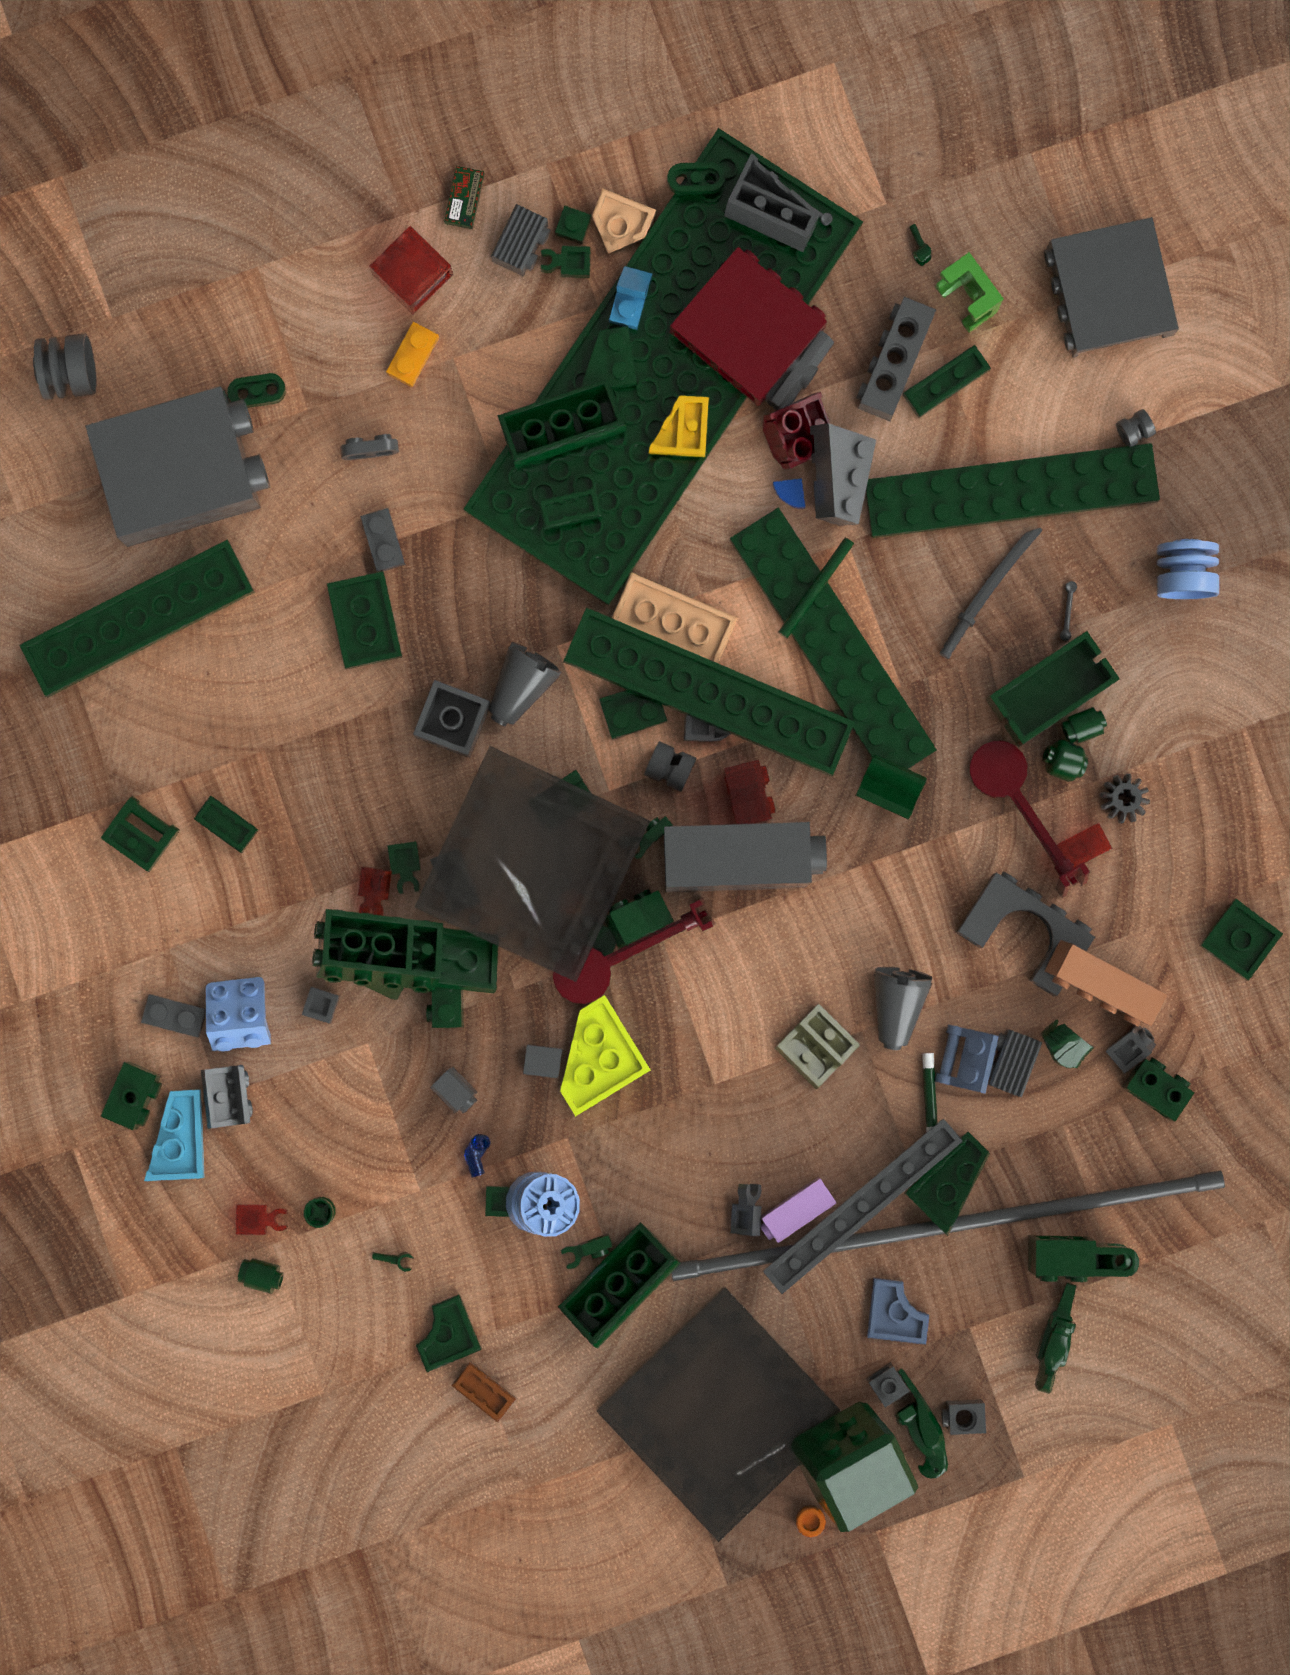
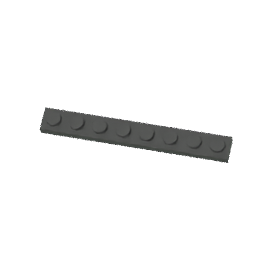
(862, 1206)

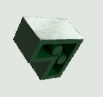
(637, 919)

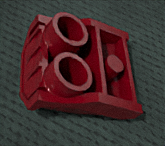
(789, 430)

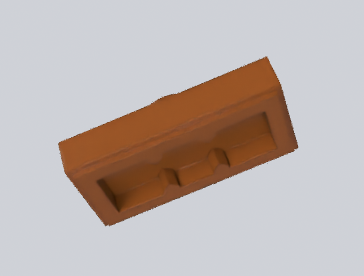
(483, 1391)

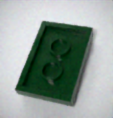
(364, 620)

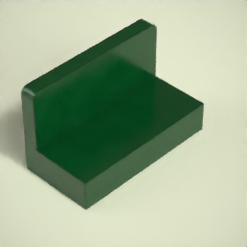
(891, 786)

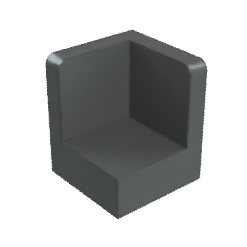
(542, 1061)

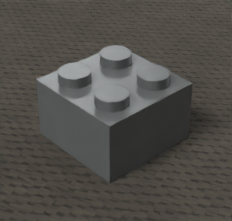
(452, 719)

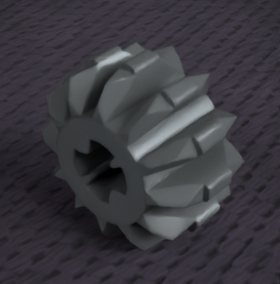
(1131, 792)

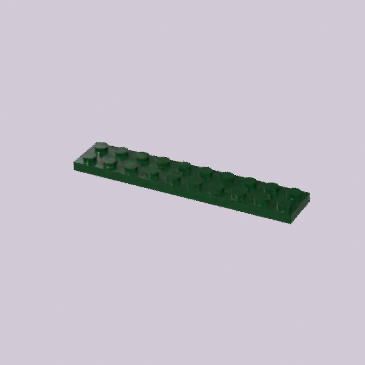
(1012, 490)
(832, 643)
(709, 692)

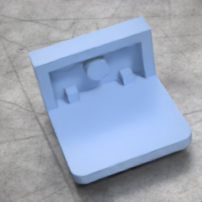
(236, 1014)

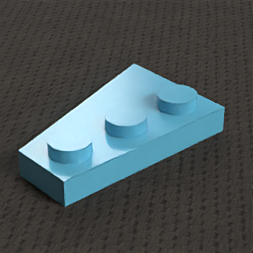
(180, 1139)

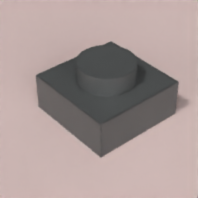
(320, 1005)

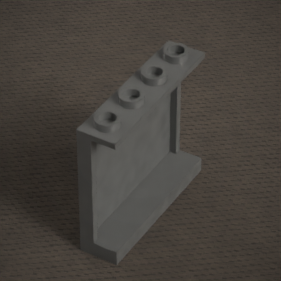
(1111, 286)

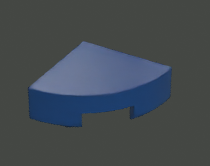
(790, 492)

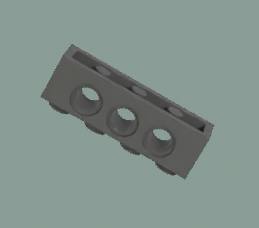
(918, 319)

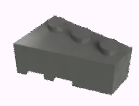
(771, 207)
(841, 473)

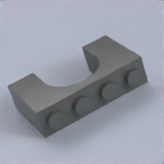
(1003, 897)

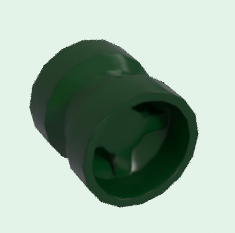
(316, 1216)

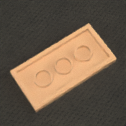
(674, 618)

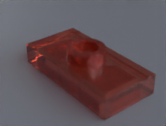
(1085, 845)

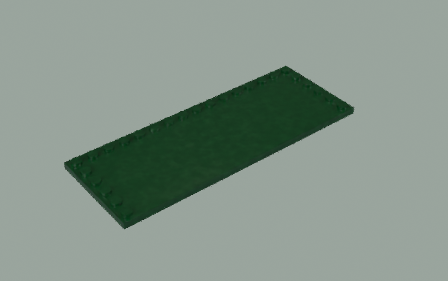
(632, 485)

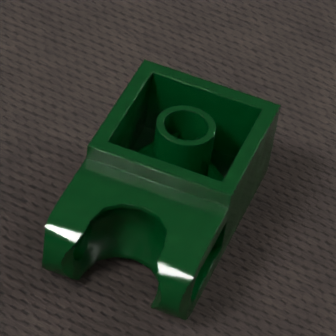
(1078, 1258)

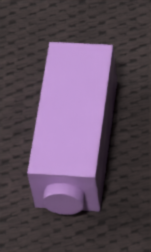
(797, 1210)

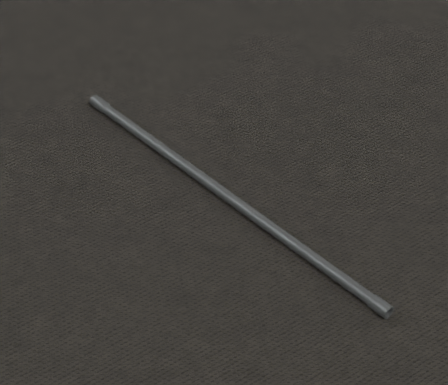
(1197, 1183)

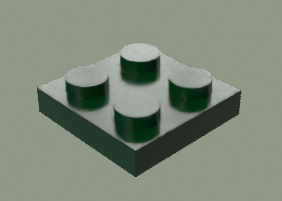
(1241, 939)

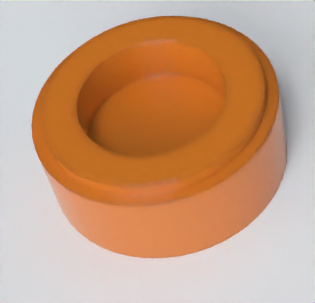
(810, 1521)

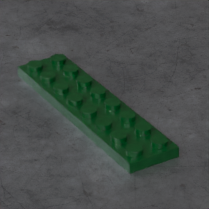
(137, 618)

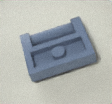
(975, 1059)

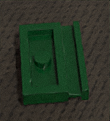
(630, 713)

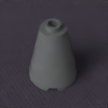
(520, 683)
(899, 1003)

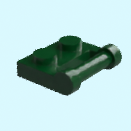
(134, 842)

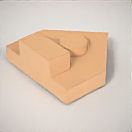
(621, 220)

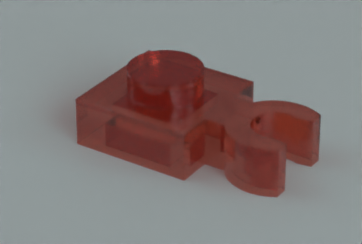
(374, 887)
(254, 1219)

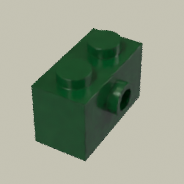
(131, 1096)

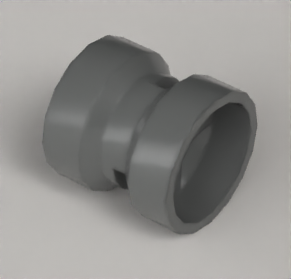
(1135, 428)

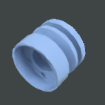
(1187, 567)
(527, 1198)

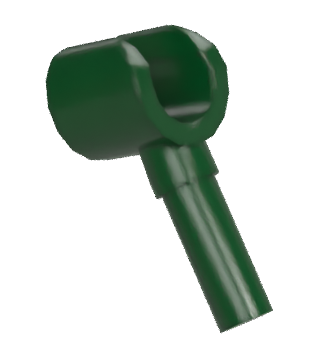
(923, 253)
(393, 1259)

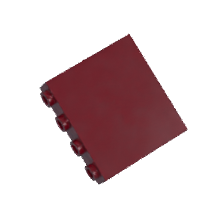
(748, 325)

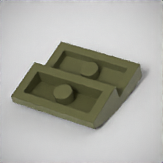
(817, 1046)

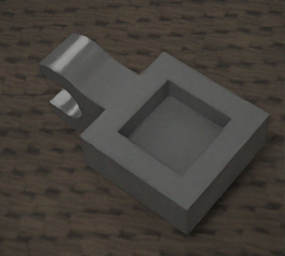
(746, 1215)

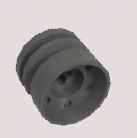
(59, 366)

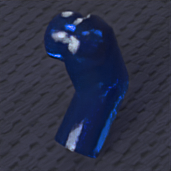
(474, 1153)

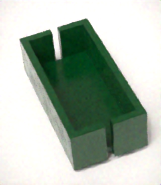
(1052, 689)

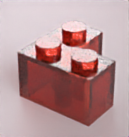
(747, 793)

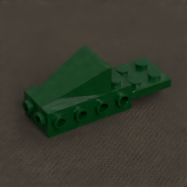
(401, 954)

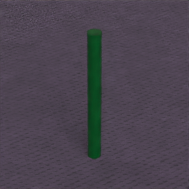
(816, 588)

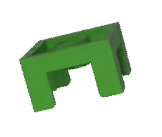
(977, 285)

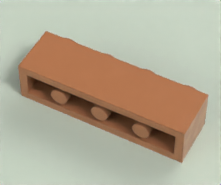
(1106, 983)

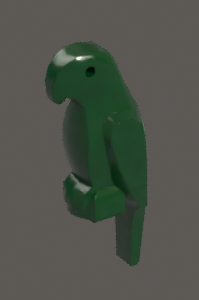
(1055, 1341)
(924, 1432)

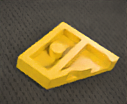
(684, 429)

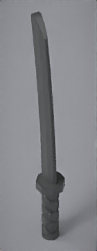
(967, 618)

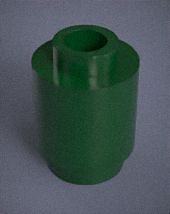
(1084, 725)
(260, 1275)

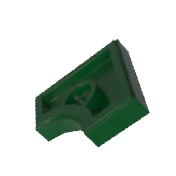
(450, 1335)

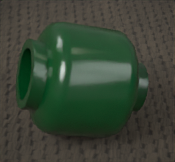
(1065, 760)

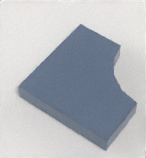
(893, 1316)

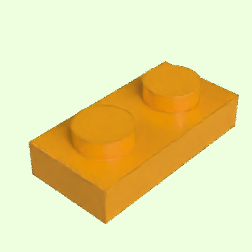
(412, 354)

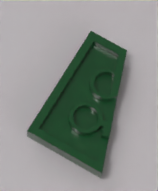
(949, 1182)

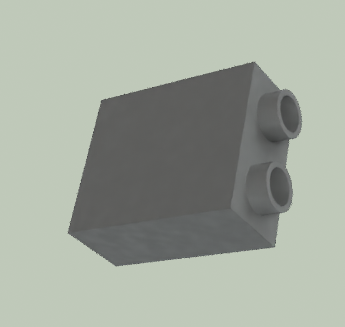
(177, 465)
(742, 857)

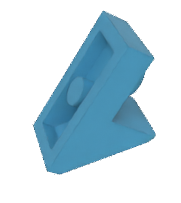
(630, 297)

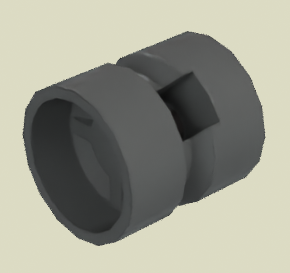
(670, 766)

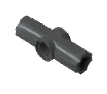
(799, 373)

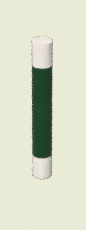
(929, 1090)

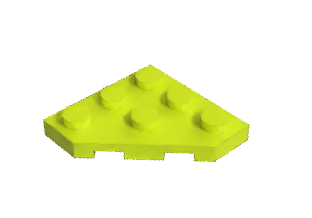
(599, 1058)

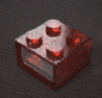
(411, 270)

